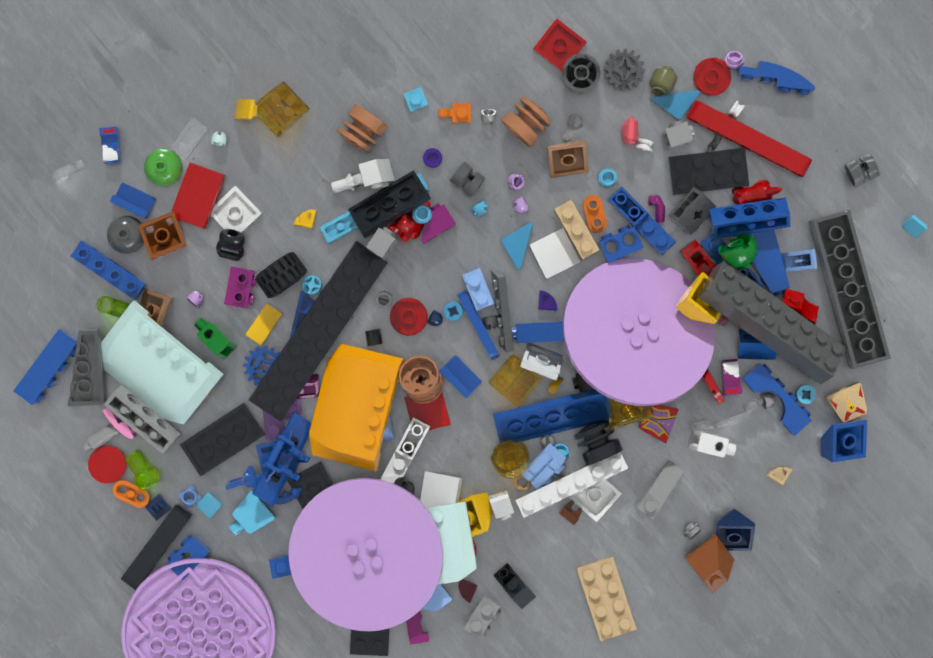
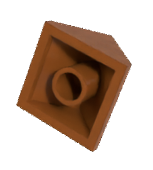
(162, 235)

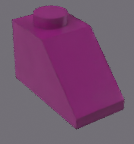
(439, 223)

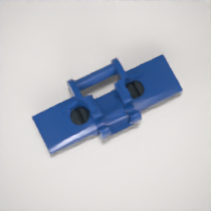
(287, 461)

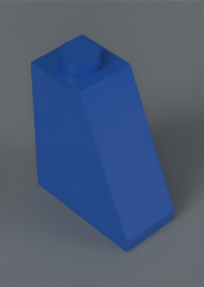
(538, 332)

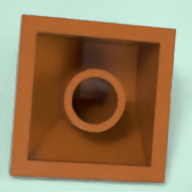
(712, 563)

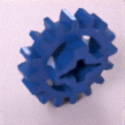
(260, 357)

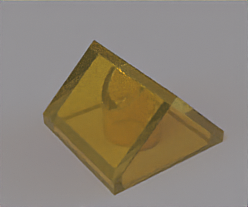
(625, 415)

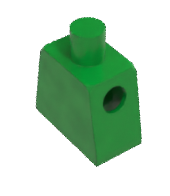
(219, 343)

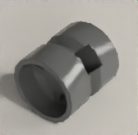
(855, 172)
(462, 174)

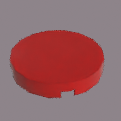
(712, 76)
(408, 316)
(710, 381)
(107, 464)

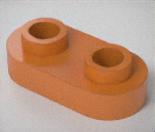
(594, 214)
(131, 494)

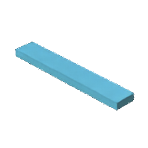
(345, 223)

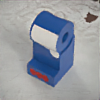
(111, 144)

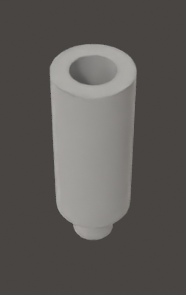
(101, 437)

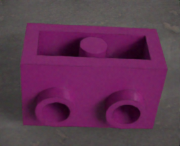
(240, 287)

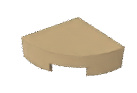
(779, 474)

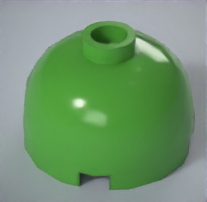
(163, 167)

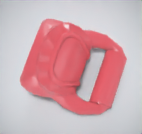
(630, 131)

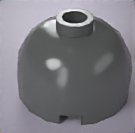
(581, 72)
(125, 235)

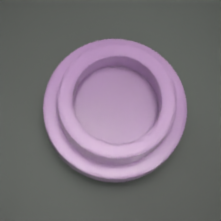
(734, 59)

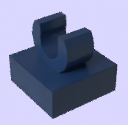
(158, 507)

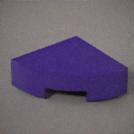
(546, 301)

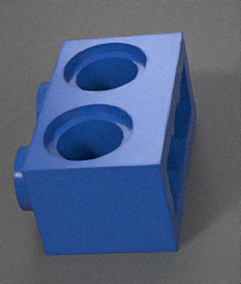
(622, 248)

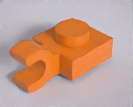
(460, 113)

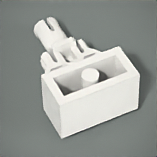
(373, 174)

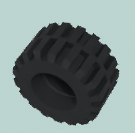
(281, 275)

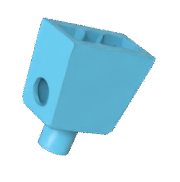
(251, 515)

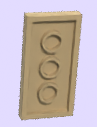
(606, 598)

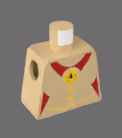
(848, 403)

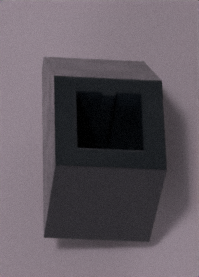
(514, 586)

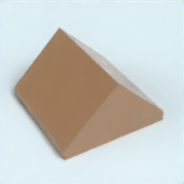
(567, 159)
(157, 306)

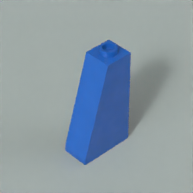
(769, 262)

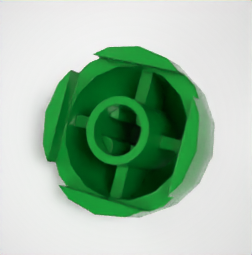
(740, 251)

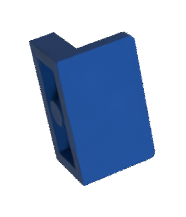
(133, 200)
(752, 348)
(460, 376)

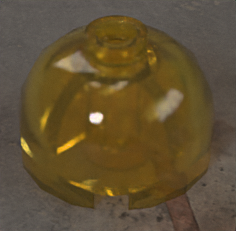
(510, 459)

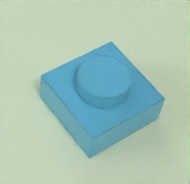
(415, 99)

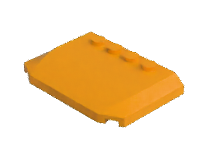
(354, 406)

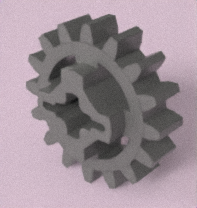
(632, 69)

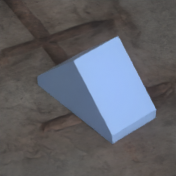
(799, 260)

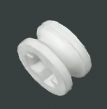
(736, 109)
(645, 144)

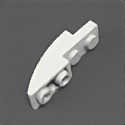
(405, 451)

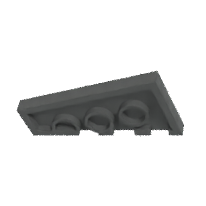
(502, 308)
(88, 373)

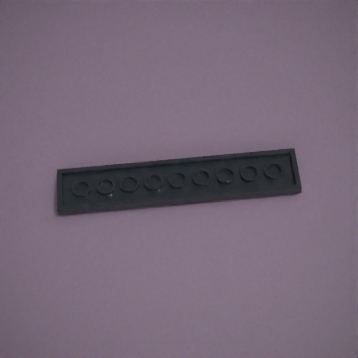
(317, 331)

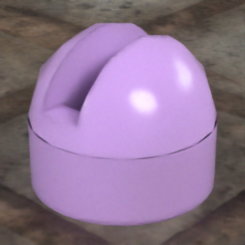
(516, 181)
(520, 205)
(195, 298)

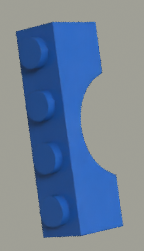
(793, 416)

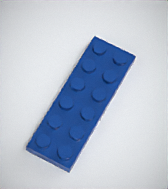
(552, 416)

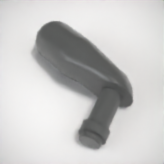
(713, 145)

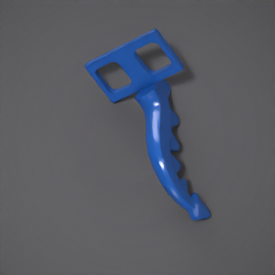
(252, 479)

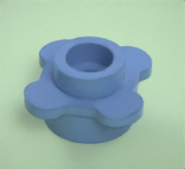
(184, 496)

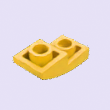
(245, 109)

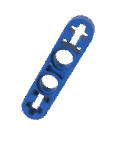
(478, 325)

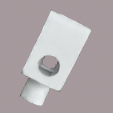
(706, 443)

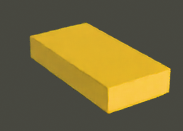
(264, 324)

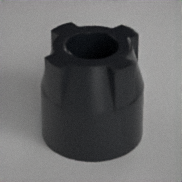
(373, 337)

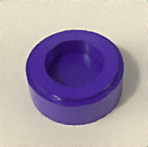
(432, 158)

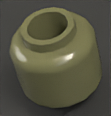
(663, 80)

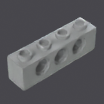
(382, 242)
(142, 419)

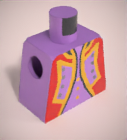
(661, 424)

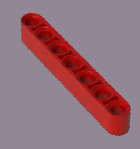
(749, 138)

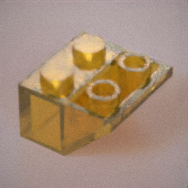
(280, 109)
(514, 381)

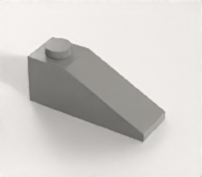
(659, 489)

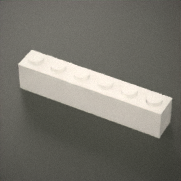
(571, 484)

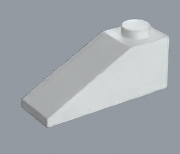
(501, 505)

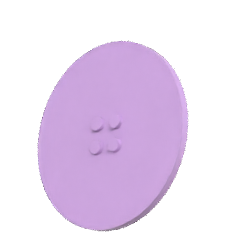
(631, 336)
(365, 554)
(206, 615)

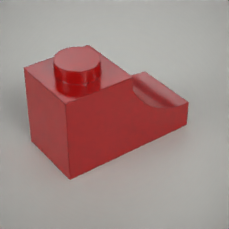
(697, 258)
(799, 304)

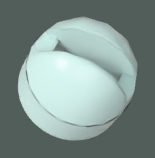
(219, 140)

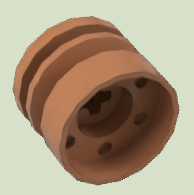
(526, 121)
(361, 128)
(419, 369)

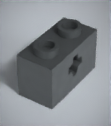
(692, 211)

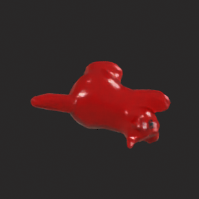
(758, 192)
(407, 226)

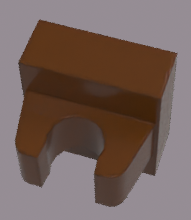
(567, 512)

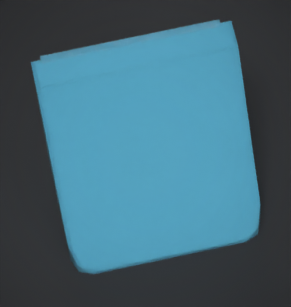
(914, 226)
(209, 505)

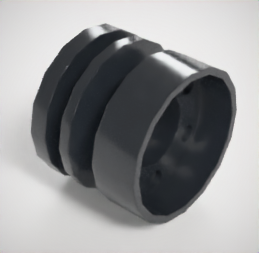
(597, 442)

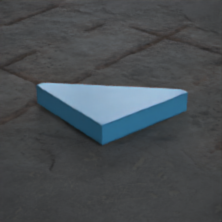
(677, 103)
(516, 244)

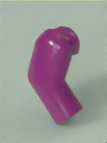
(660, 207)

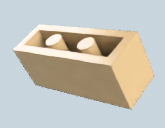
(576, 229)

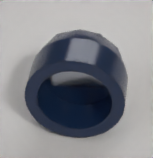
(435, 319)

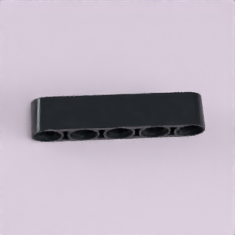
(156, 547)

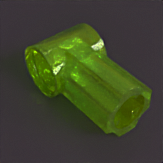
(117, 307)
(144, 474)

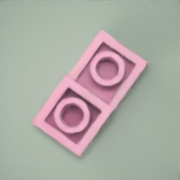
(122, 427)

